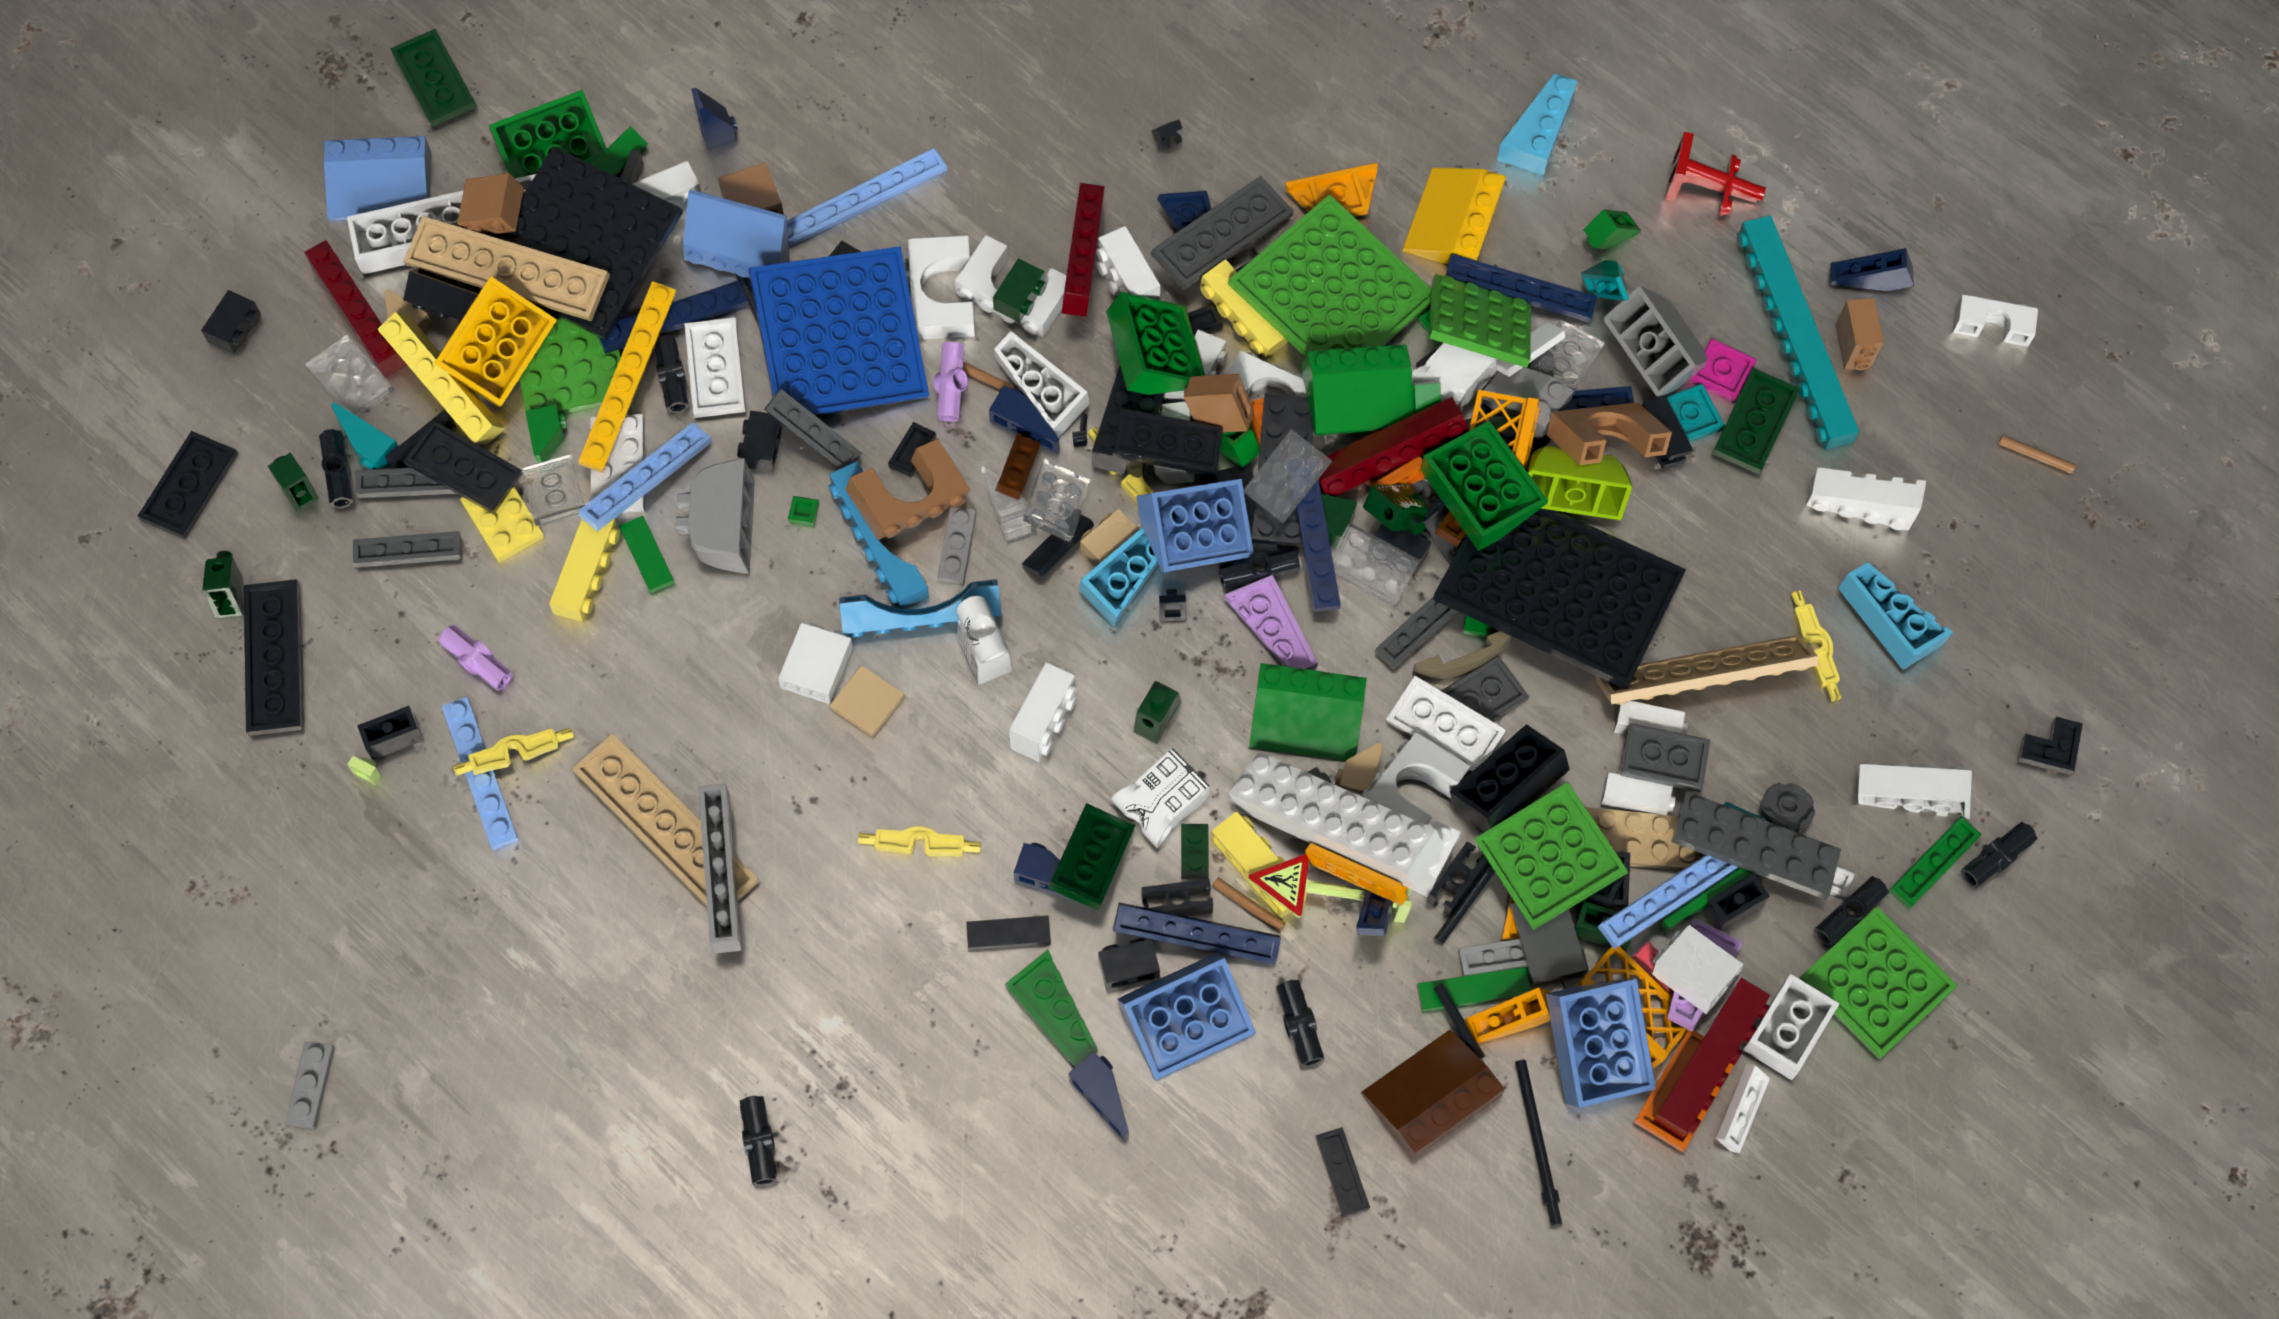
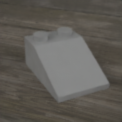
(1529, 383)

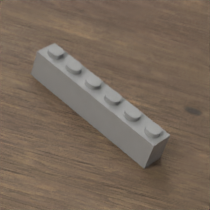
(719, 869)

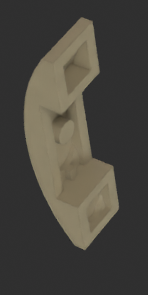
(1435, 669)

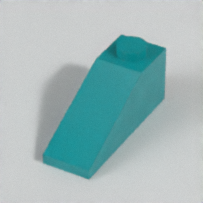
(1606, 281)
(368, 442)

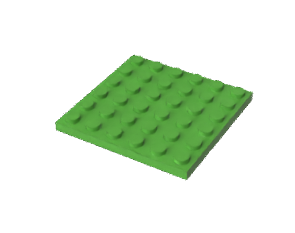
(1332, 284)

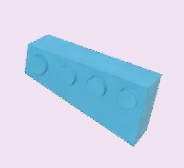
(1537, 131)
(1120, 577)
(1893, 616)

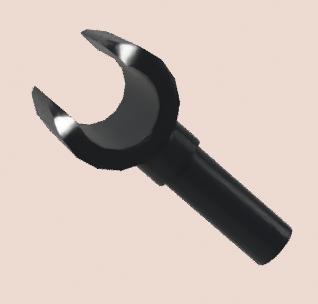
(1080, 437)

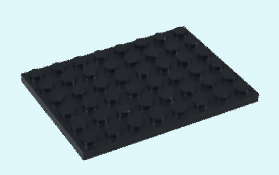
(1566, 592)

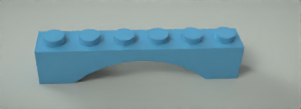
(902, 578)
(865, 614)

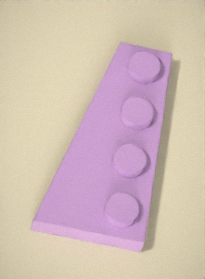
(1270, 618)
(1681, 1010)

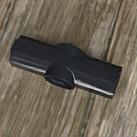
(671, 374)
(337, 481)
(1275, 564)
(1999, 854)
(1840, 921)
(1300, 1023)
(758, 1140)

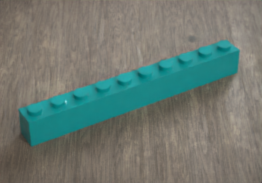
(1797, 333)

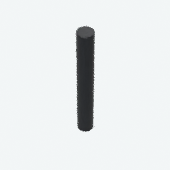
(1458, 1020)

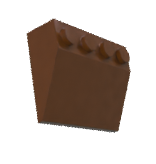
(1433, 1093)

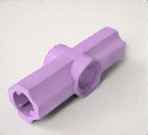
(950, 381)
(475, 657)

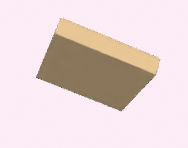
(867, 701)

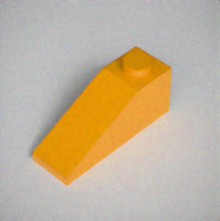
(1510, 1016)

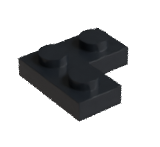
(2058, 752)

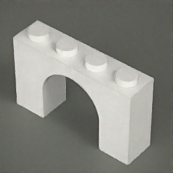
(926, 259)
(977, 280)
(1261, 375)
(1419, 761)
(1634, 794)

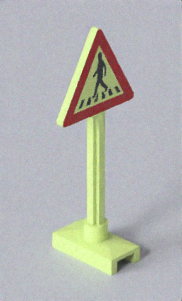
(1289, 883)

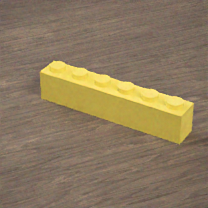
(455, 397)

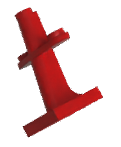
(1691, 171)

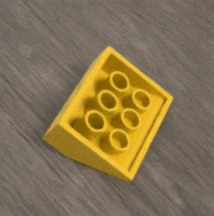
(1454, 214)
(495, 342)

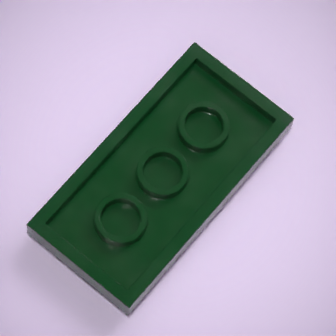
(433, 77)
(1756, 421)
(1091, 857)

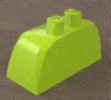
(1581, 489)

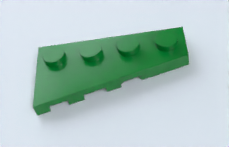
(1051, 1006)

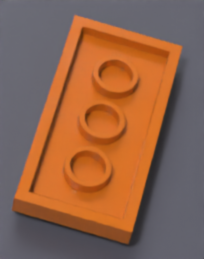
(1664, 1087)

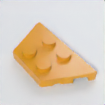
(1348, 187)

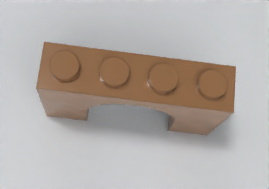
(1580, 431)
(888, 514)

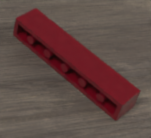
(1083, 250)
(353, 307)
(1393, 447)
(1712, 1058)

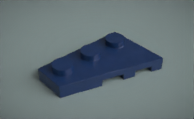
(1184, 207)

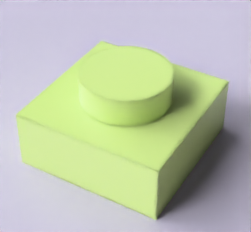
(365, 769)

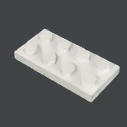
(715, 367)
(625, 456)
(1446, 723)

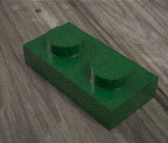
(1194, 851)

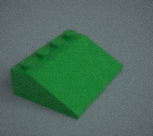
(530, 135)
(1153, 344)
(1358, 388)
(1482, 484)
(1307, 713)

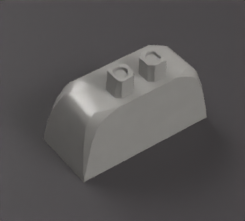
(1656, 340)
(720, 515)

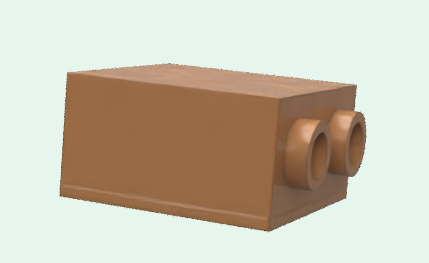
(752, 187)
(491, 204)
(1859, 333)
(1219, 402)

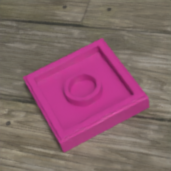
(1724, 370)

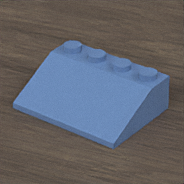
(375, 174)
(733, 234)
(1197, 525)
(1186, 1015)
(1600, 1042)

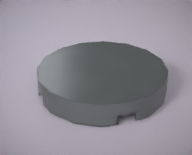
(1788, 807)

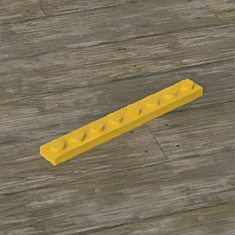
(627, 377)

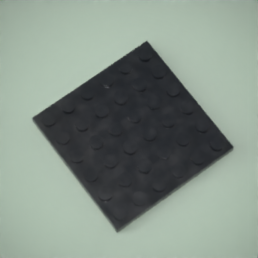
(595, 222)

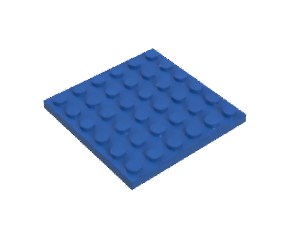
(840, 331)

